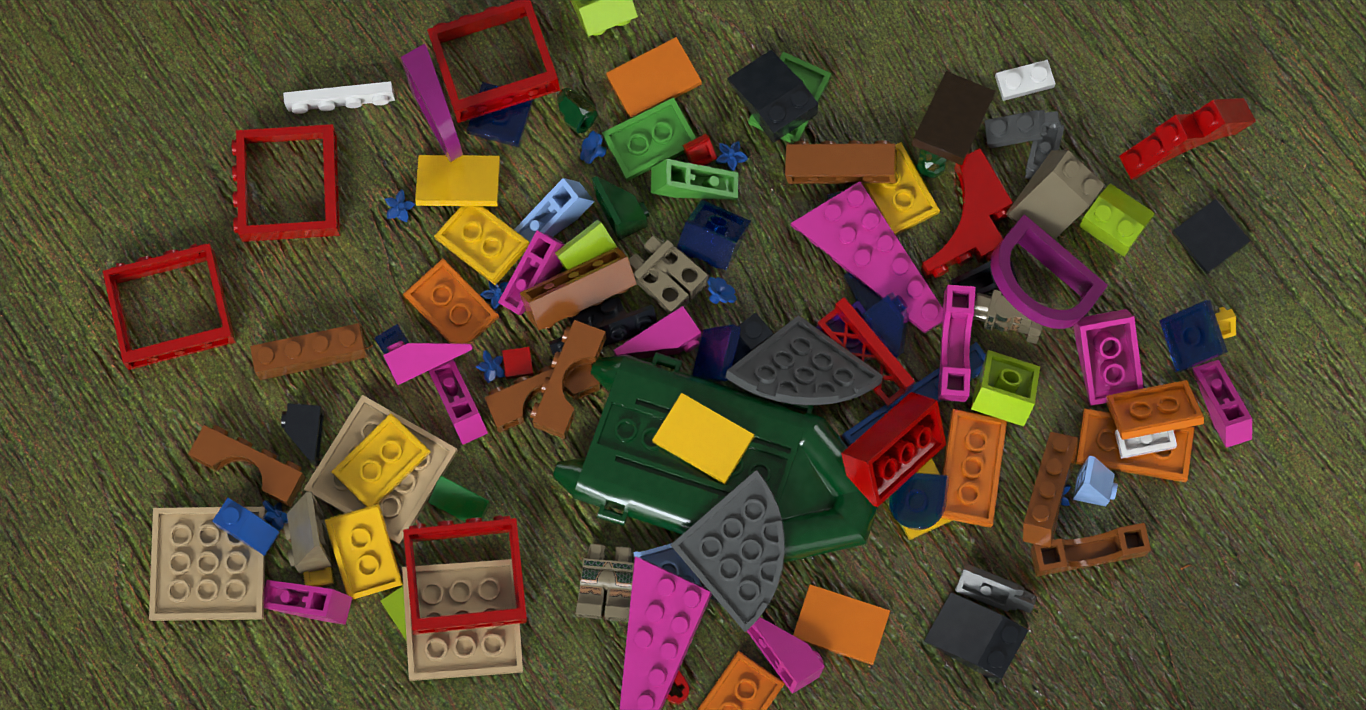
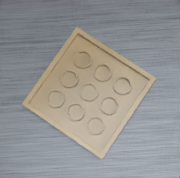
(409, 497)
(202, 569)
(455, 591)

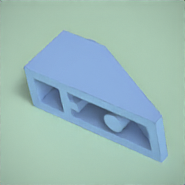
(556, 210)
(1095, 483)

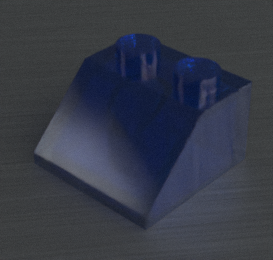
(713, 235)

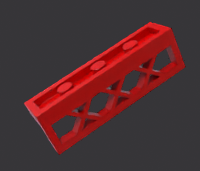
(873, 344)

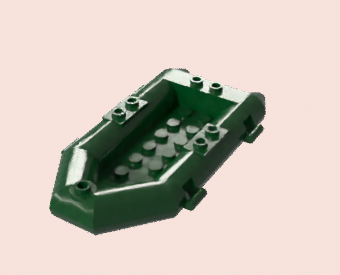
(789, 449)

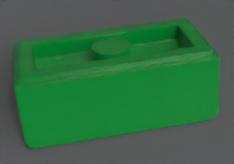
(458, 500)

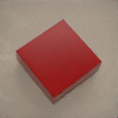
(700, 150)
(517, 362)

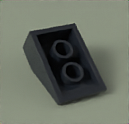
(774, 95)
(976, 636)

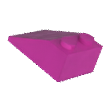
(1108, 354)

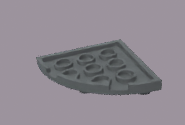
(803, 368)
(738, 550)

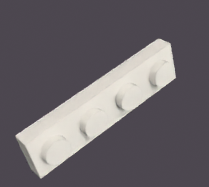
(329, 98)

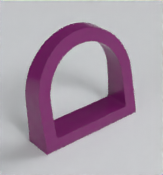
(430, 98)
(1058, 261)

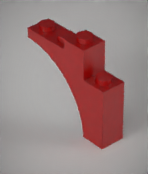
(1185, 132)
(982, 202)

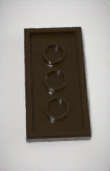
(953, 118)

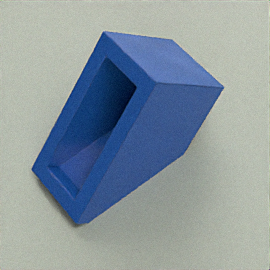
(245, 526)

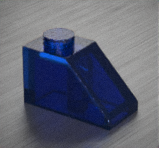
(889, 322)

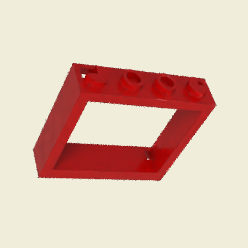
(505, 95)
(325, 228)
(177, 347)
(448, 530)

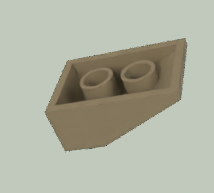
(1057, 193)
(308, 536)

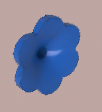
(592, 147)
(720, 291)

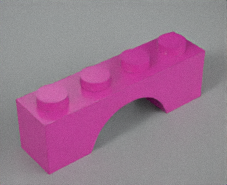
(955, 343)

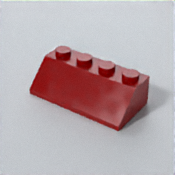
(895, 447)

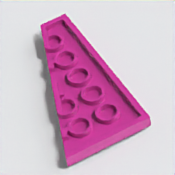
(866, 247)
(660, 630)

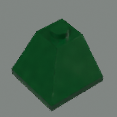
(620, 208)

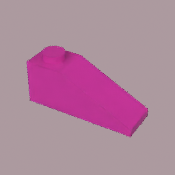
(536, 266)
(667, 337)
(417, 358)
(458, 402)
(1223, 404)
(307, 601)
(787, 654)

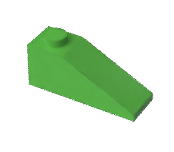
(693, 181)

